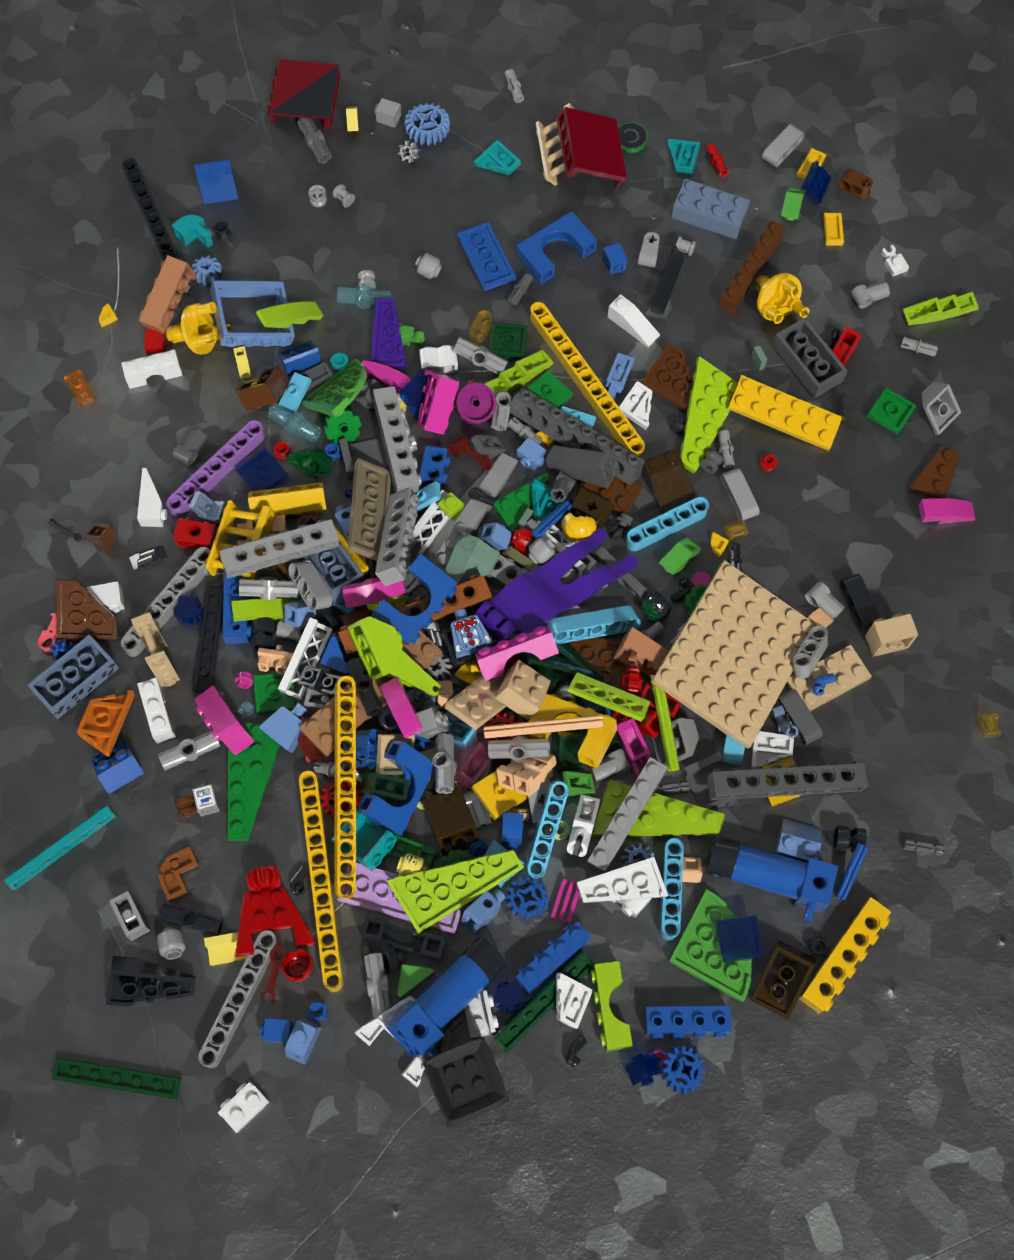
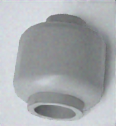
(428, 266)
(542, 550)
(171, 943)

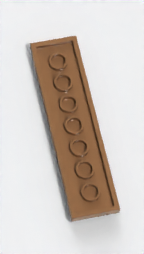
(321, 726)

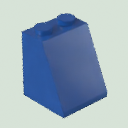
(216, 181)

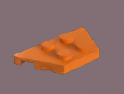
(104, 721)

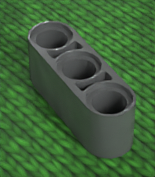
(800, 716)

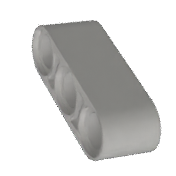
(783, 145)
(739, 494)
(310, 585)
(810, 652)

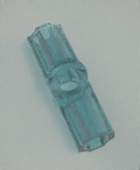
(362, 296)
(294, 423)

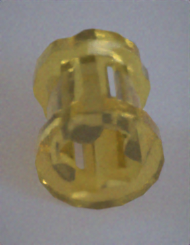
(735, 530)
(991, 725)

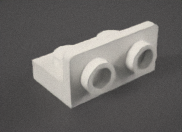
(479, 1016)
(243, 1106)

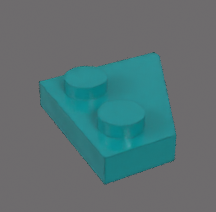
(683, 154)
(498, 159)
(541, 500)

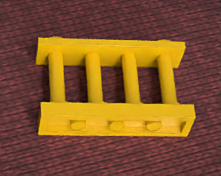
(230, 512)

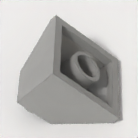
(940, 406)
(685, 739)

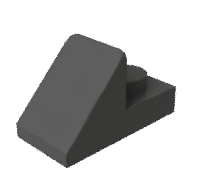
(488, 445)

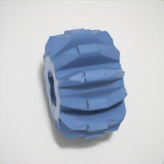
(207, 270)
(631, 854)

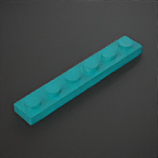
(55, 851)

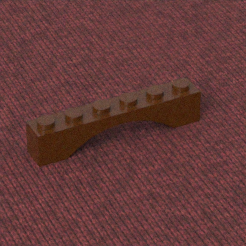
(745, 276)

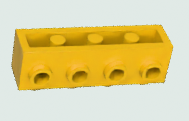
(289, 500)

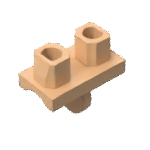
(274, 658)

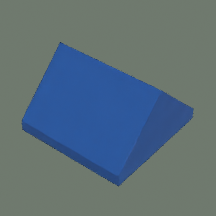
(300, 358)
(335, 655)

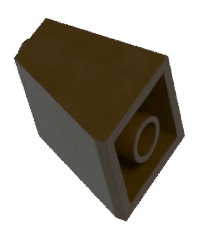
(450, 821)

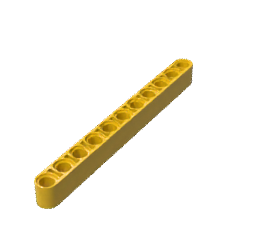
(594, 385)
(341, 796)
(325, 888)

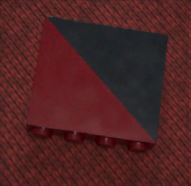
(304, 90)

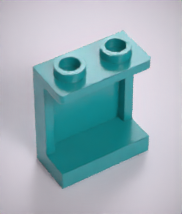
(371, 842)

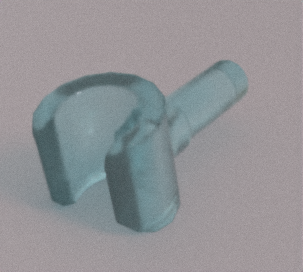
(246, 707)

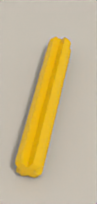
(364, 568)

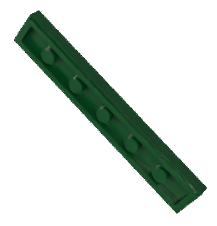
(539, 1003)
(117, 1078)

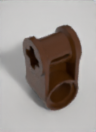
(854, 182)

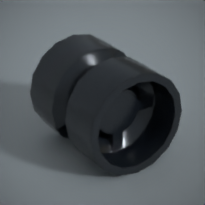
(263, 634)
(847, 839)

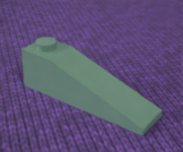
(470, 558)

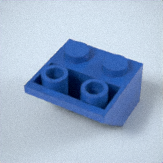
(117, 768)

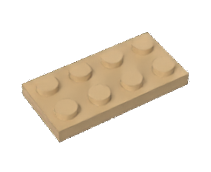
(848, 672)
(477, 702)

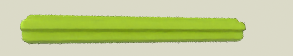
(666, 728)

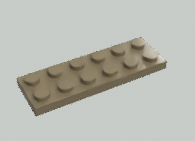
(368, 508)

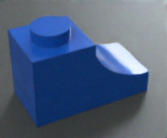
(512, 830)

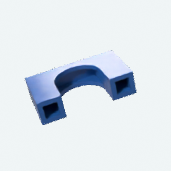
(566, 229)
(439, 587)
(416, 769)

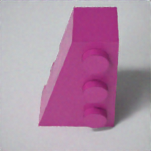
(438, 402)
(222, 720)

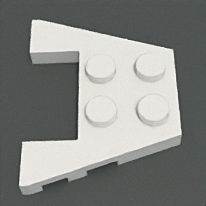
(373, 1028)

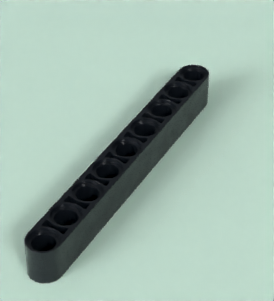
(149, 209)

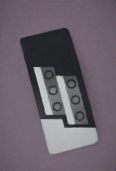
(148, 556)
(434, 634)

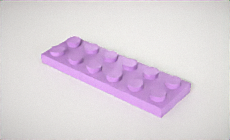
(376, 895)

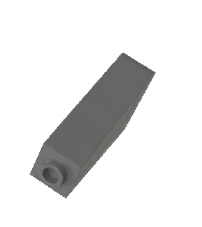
(582, 465)

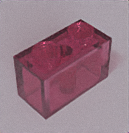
(473, 766)

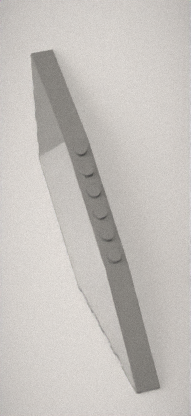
(466, 520)

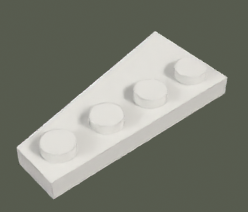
(626, 883)

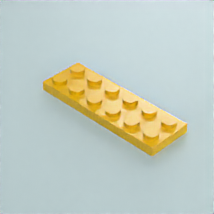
(785, 413)

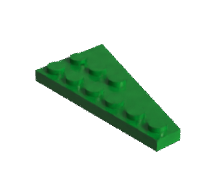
(247, 781)

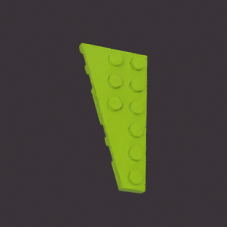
(705, 412)
(659, 816)
(442, 890)

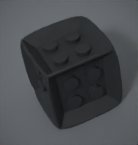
(466, 1081)

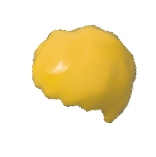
(577, 528)

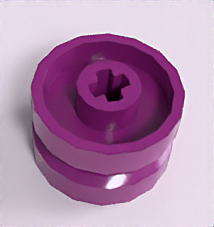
(464, 403)

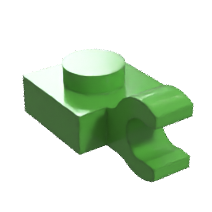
(409, 335)

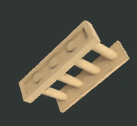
(545, 146)
(155, 643)

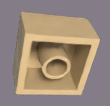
(891, 634)
(523, 689)

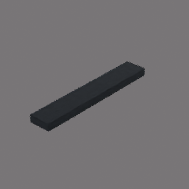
(209, 637)

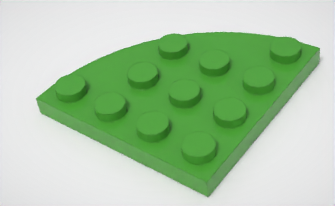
(338, 391)
(700, 950)

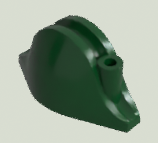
(311, 461)

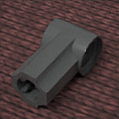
(188, 450)
(561, 487)
(477, 809)

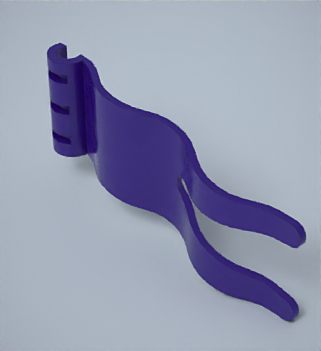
(540, 595)

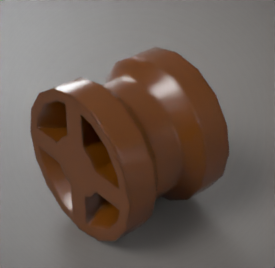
(186, 807)

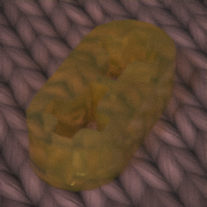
(484, 328)

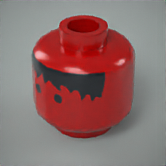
(522, 539)

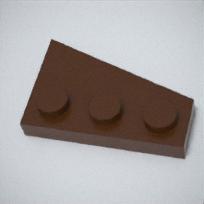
(937, 475)

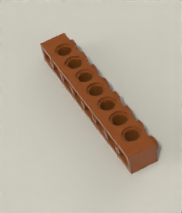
(476, 583)

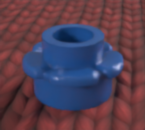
(333, 447)
(476, 853)
(311, 1011)

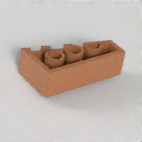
(166, 294)
(640, 651)

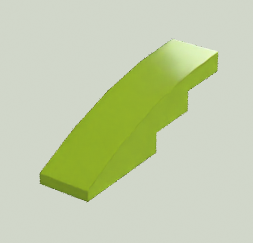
(937, 310)
(290, 313)
(521, 373)
(260, 608)

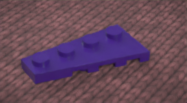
(387, 339)

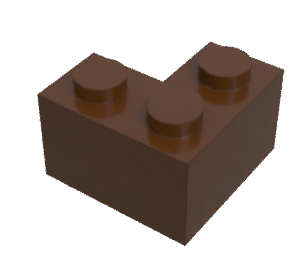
(264, 390)

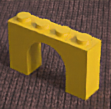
(597, 738)

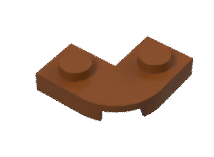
(171, 872)

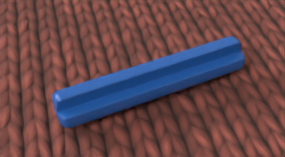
(550, 520)
(851, 871)

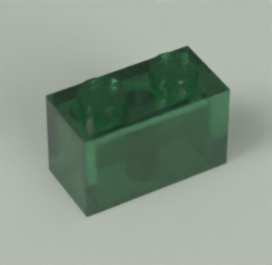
(384, 786)

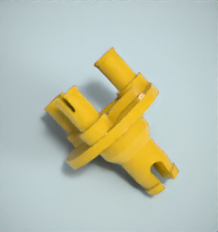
(779, 297)
(196, 328)

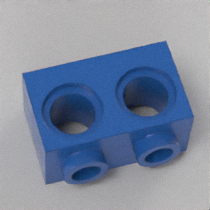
(432, 467)

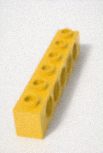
(870, 910)

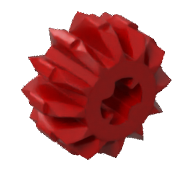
(263, 878)

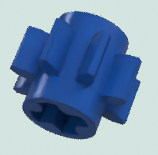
(60, 648)

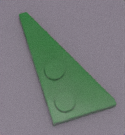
(513, 505)

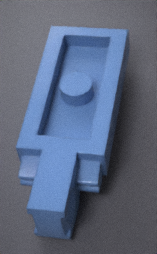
(619, 374)

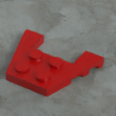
(271, 912)

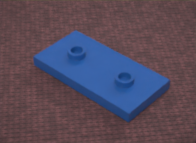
(486, 256)

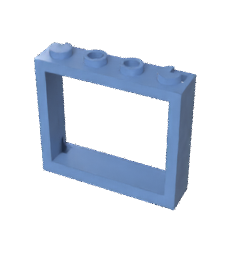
(250, 289)

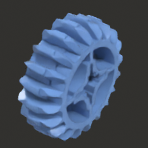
(425, 117)

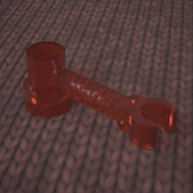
(461, 446)
(270, 988)

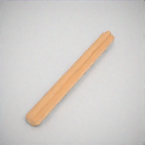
(543, 726)

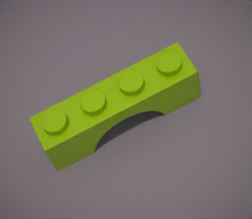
(615, 1033)

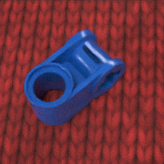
(366, 747)

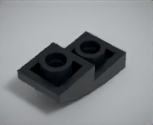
(319, 681)

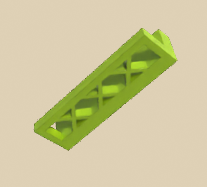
(609, 696)

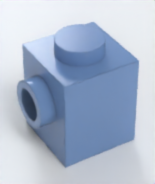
(531, 454)
(496, 536)
(298, 613)

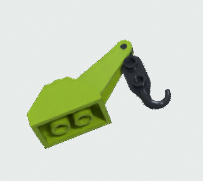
(382, 655)

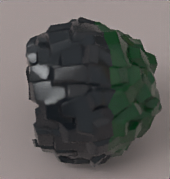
(655, 606)

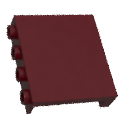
(591, 145)

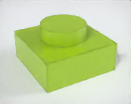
(450, 505)

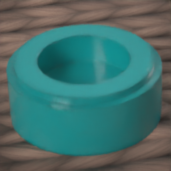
(338, 361)

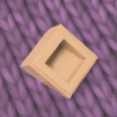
(819, 618)
(446, 693)
(692, 869)

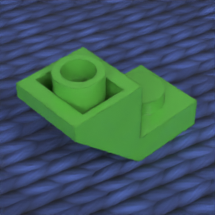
(792, 203)
(679, 555)

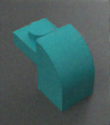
(192, 227)

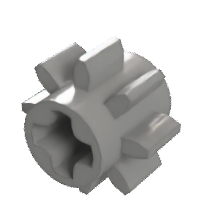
(404, 152)

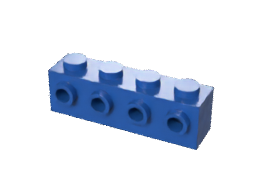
(233, 631)
(554, 957)
(688, 1020)

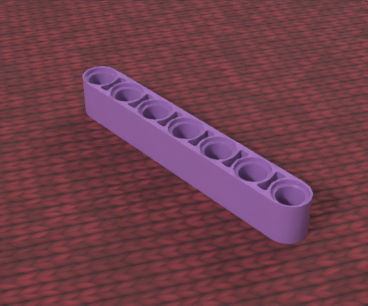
(219, 459)

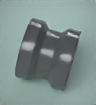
(711, 462)

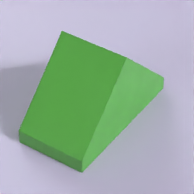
(578, 783)
(412, 978)

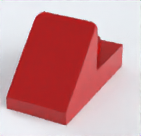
(846, 345)

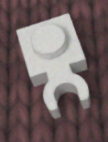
(895, 263)

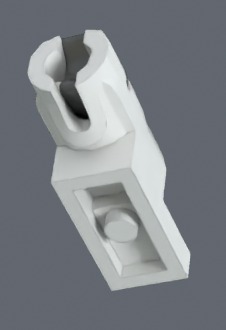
(583, 825)

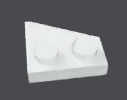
(637, 405)
(770, 748)
(570, 1000)

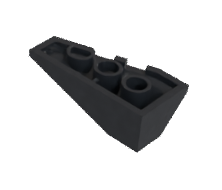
(140, 980)

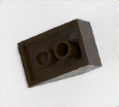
(667, 480)
(783, 979)

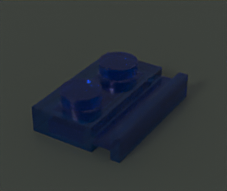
(816, 183)

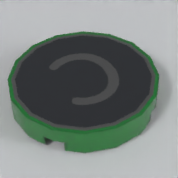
(632, 137)

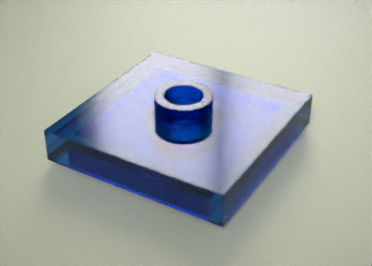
(412, 393)
(261, 472)
(739, 939)

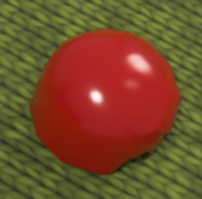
(297, 965)

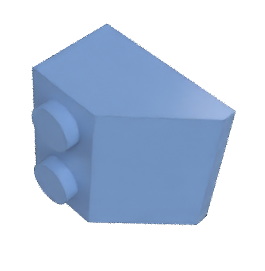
(798, 841)

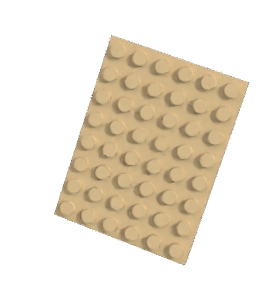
(734, 654)

